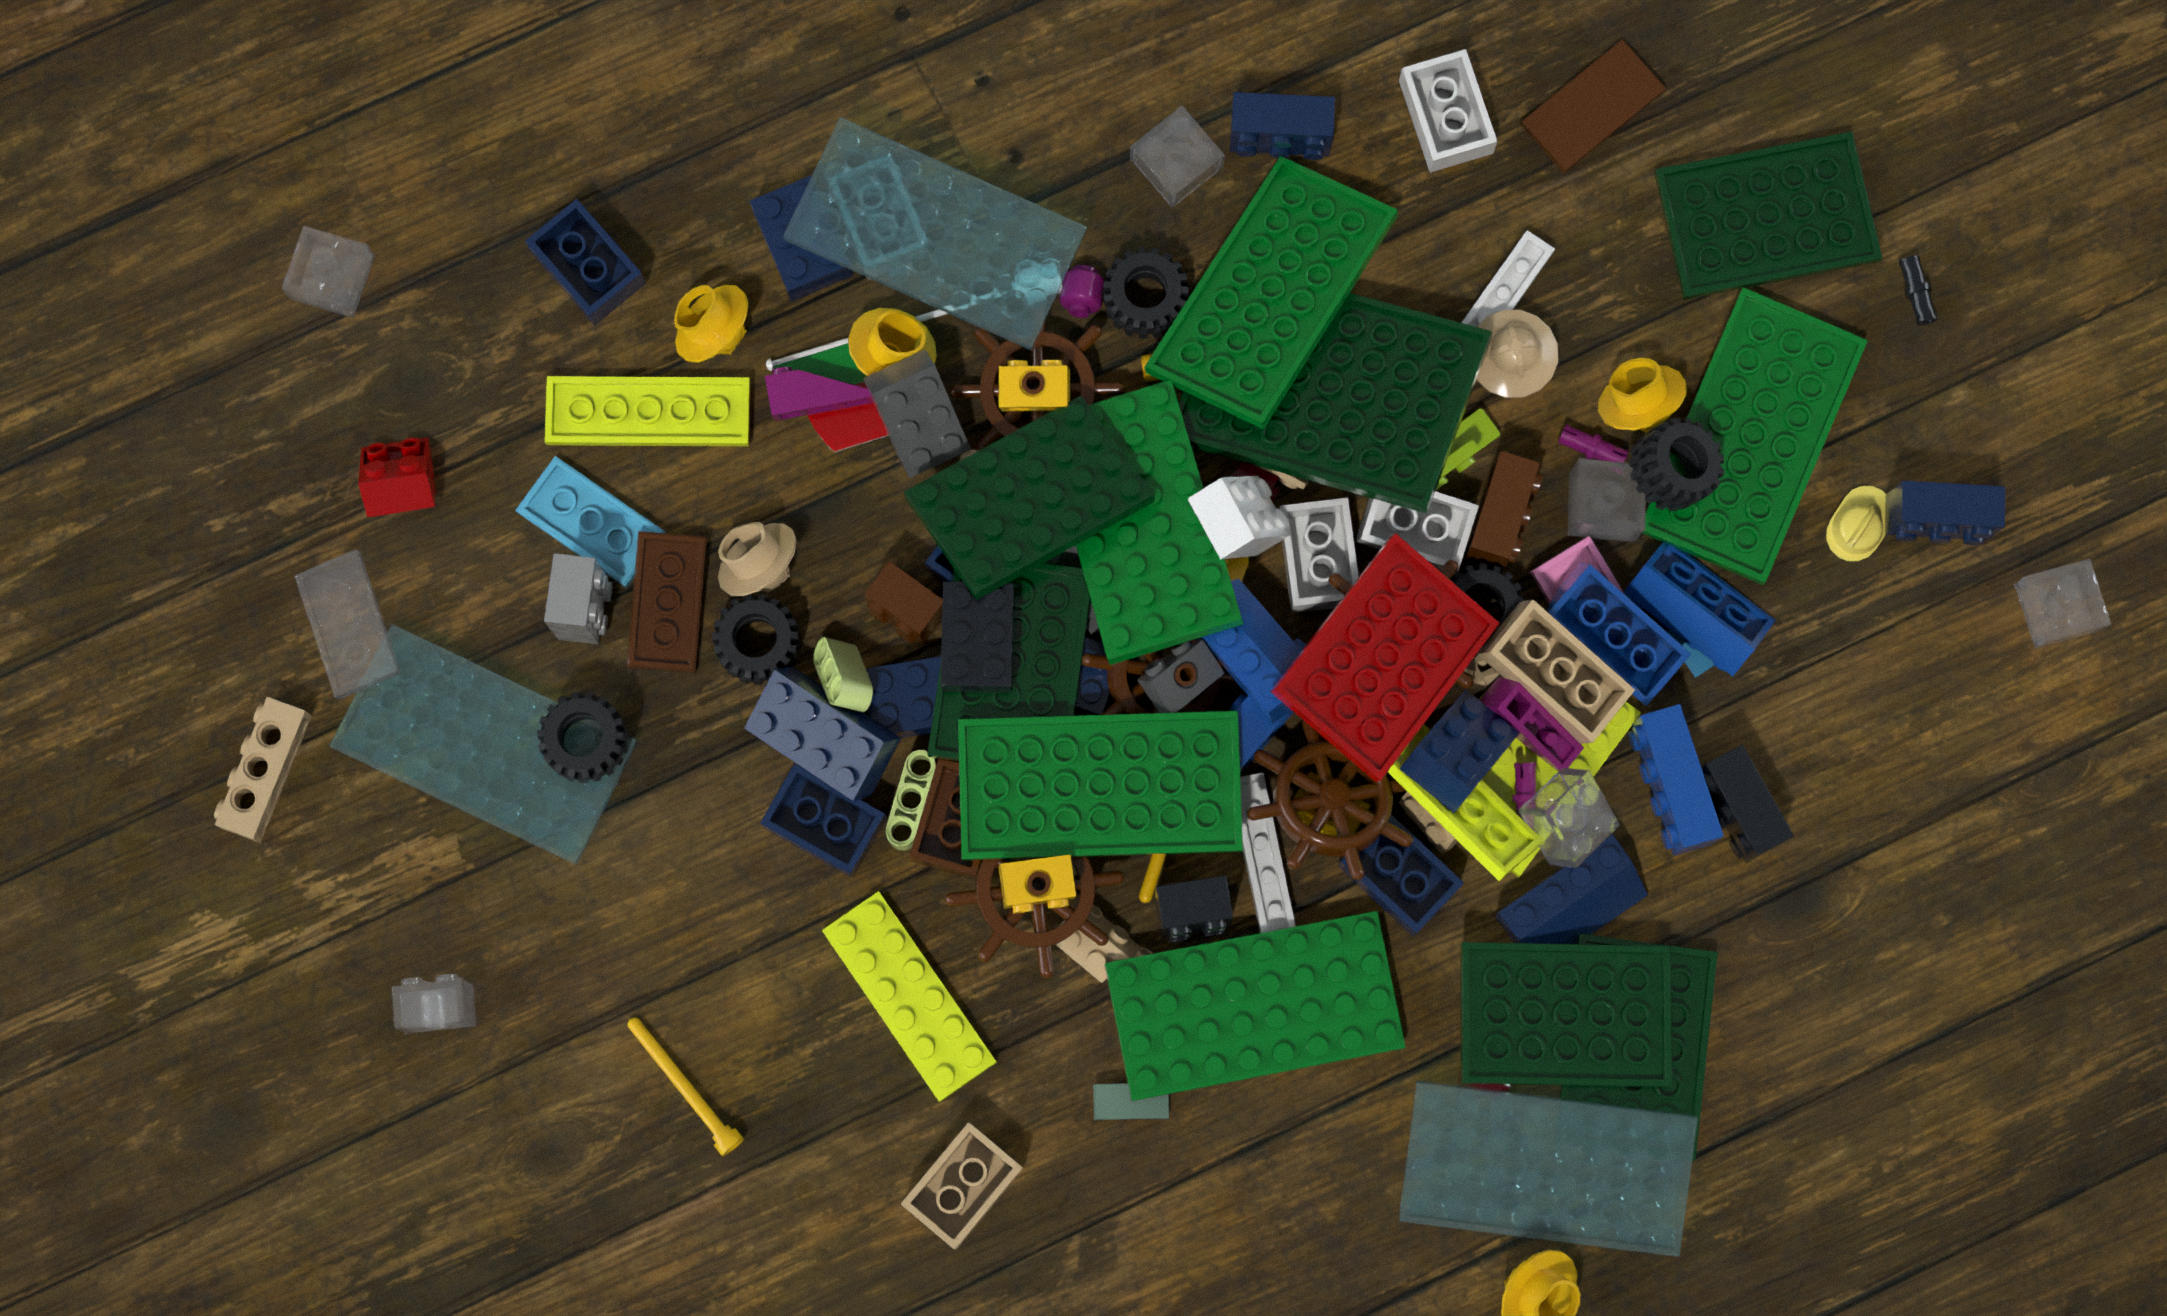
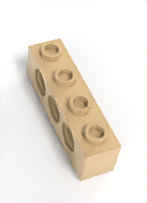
(267, 789)

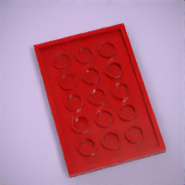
(1385, 657)

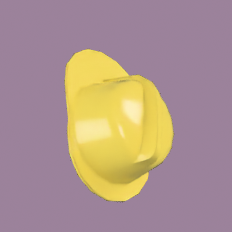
(1858, 524)

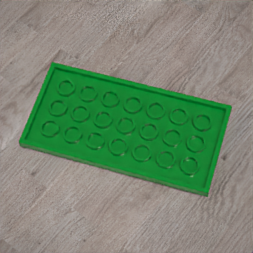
(1271, 292)
(1771, 410)
(1156, 570)
(1100, 785)
(1254, 1006)

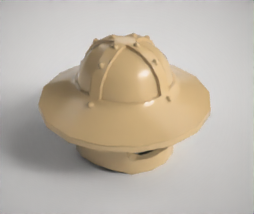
(1519, 354)
(757, 560)

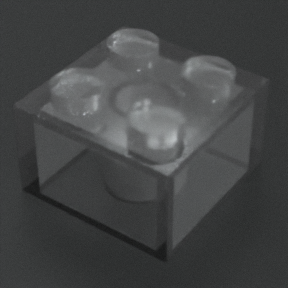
(1177, 156)
(328, 271)
(1604, 501)
(2062, 603)
(1569, 817)
(433, 1005)

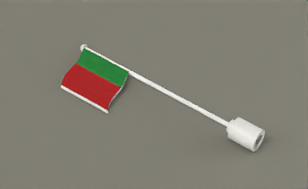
(844, 426)

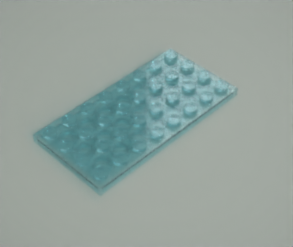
(935, 233)
(476, 746)
(1548, 1168)

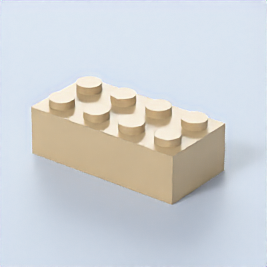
(1557, 671)

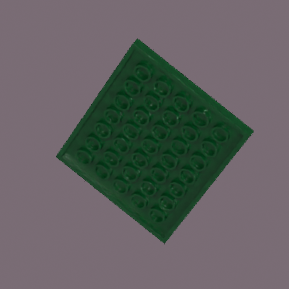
(1367, 407)

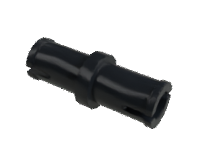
(1918, 290)

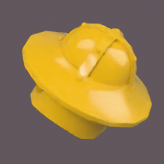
(712, 323)
(887, 337)
(1642, 395)
(1542, 1287)

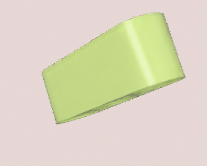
(843, 674)
(909, 783)

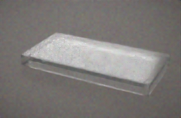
(347, 624)

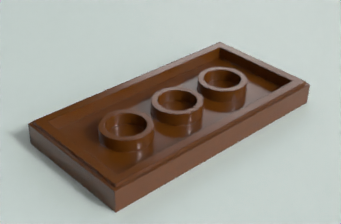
(1593, 106)
(666, 602)

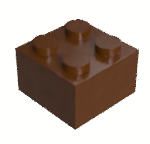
(905, 604)

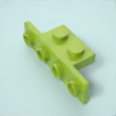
(1472, 436)

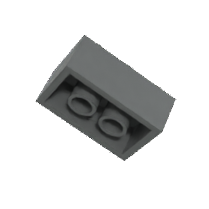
(917, 413)

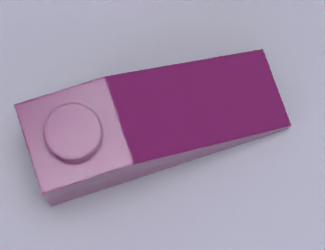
(804, 393)
(1536, 725)

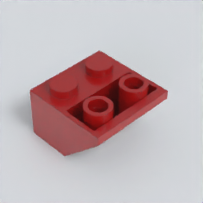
(397, 477)

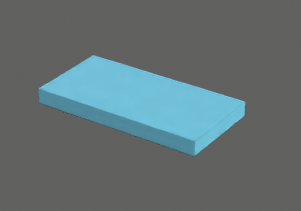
(586, 519)

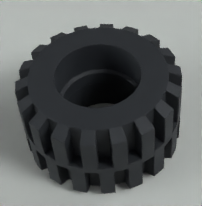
(1139, 266)
(1694, 450)
(1492, 583)
(747, 612)
(567, 713)

